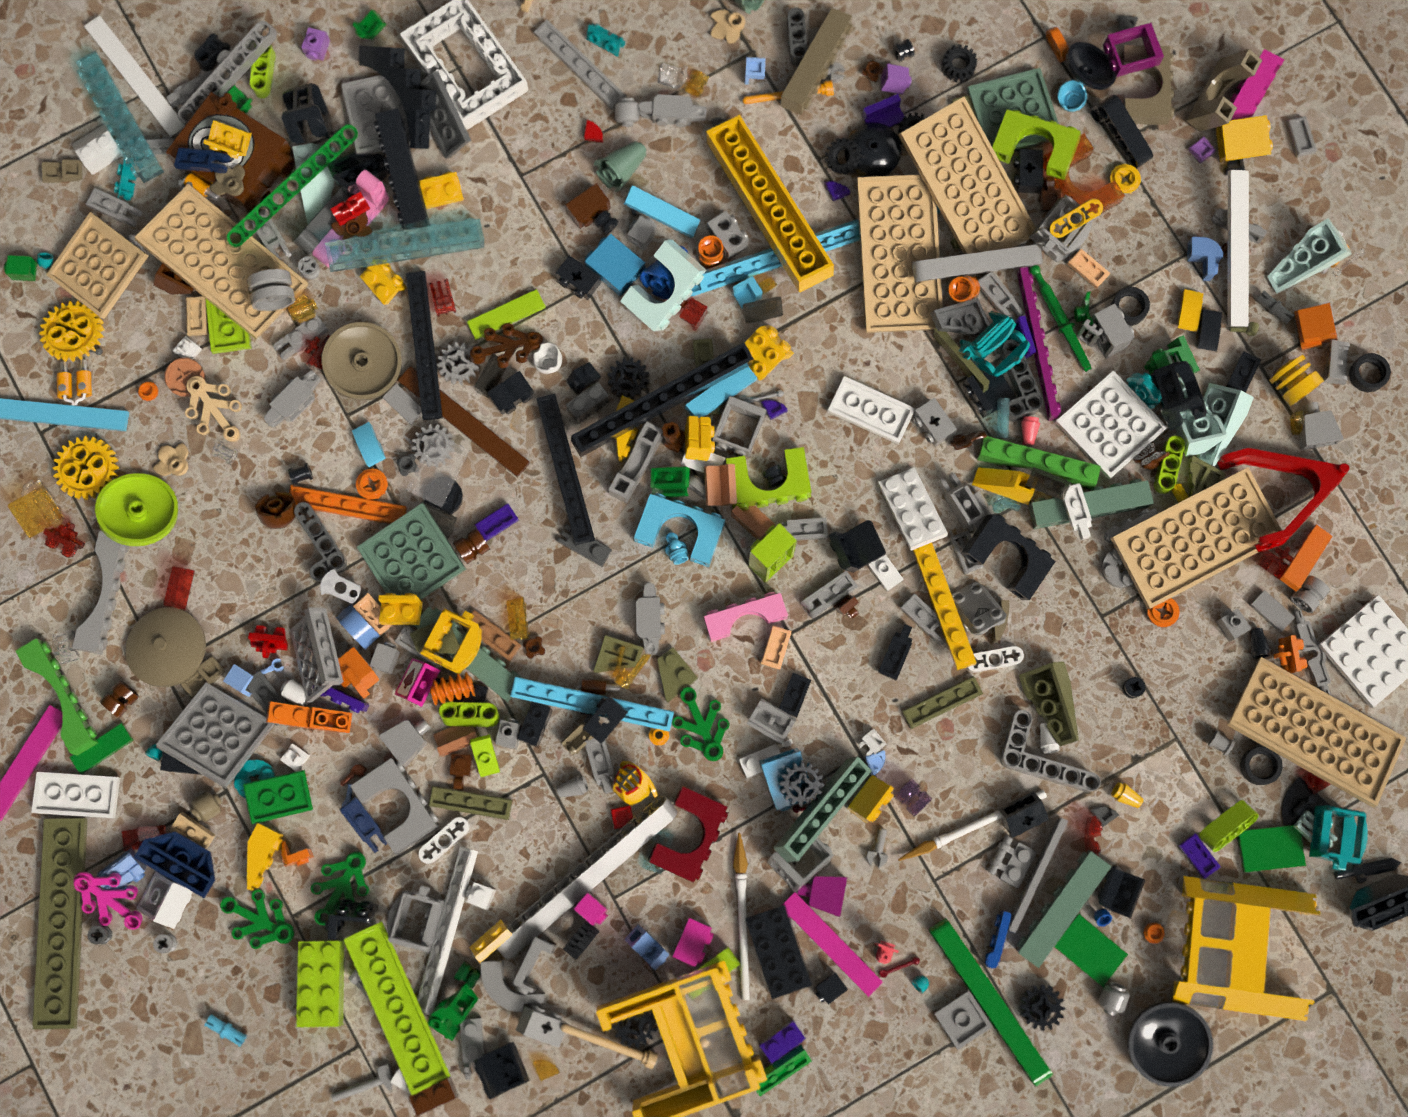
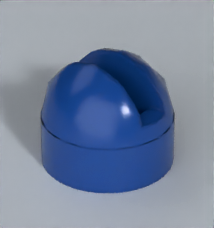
(1107, 918)

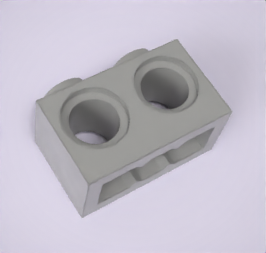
(728, 234)

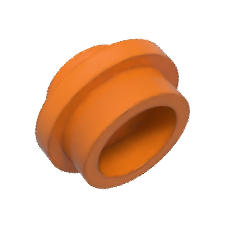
(148, 391)
(1154, 933)

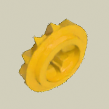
(1123, 171)

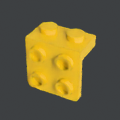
(767, 350)

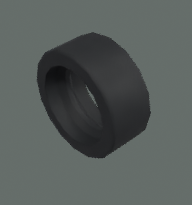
(1141, 296)
(1377, 360)
(1247, 773)

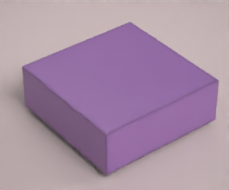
(1202, 150)

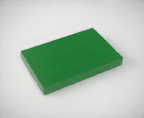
(278, 797)
(1271, 849)
(1090, 950)

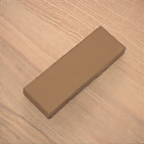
(496, 637)

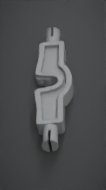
(1317, 664)

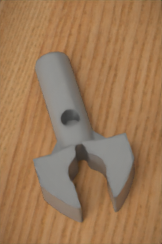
(836, 67)
(878, 849)

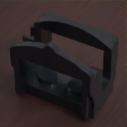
(306, 104)
(1172, 395)

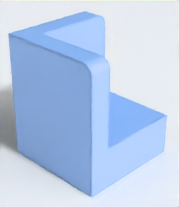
(754, 69)
(238, 679)

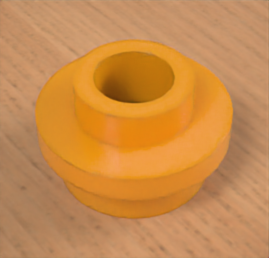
(654, 740)

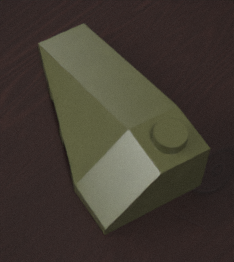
(1052, 695)

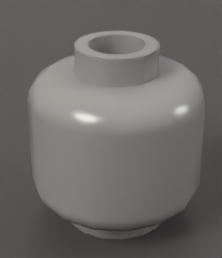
(626, 112)
(1114, 998)

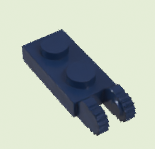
(201, 160)
(362, 822)

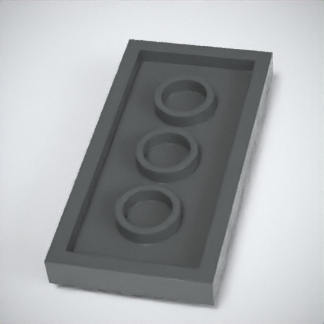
(445, 120)

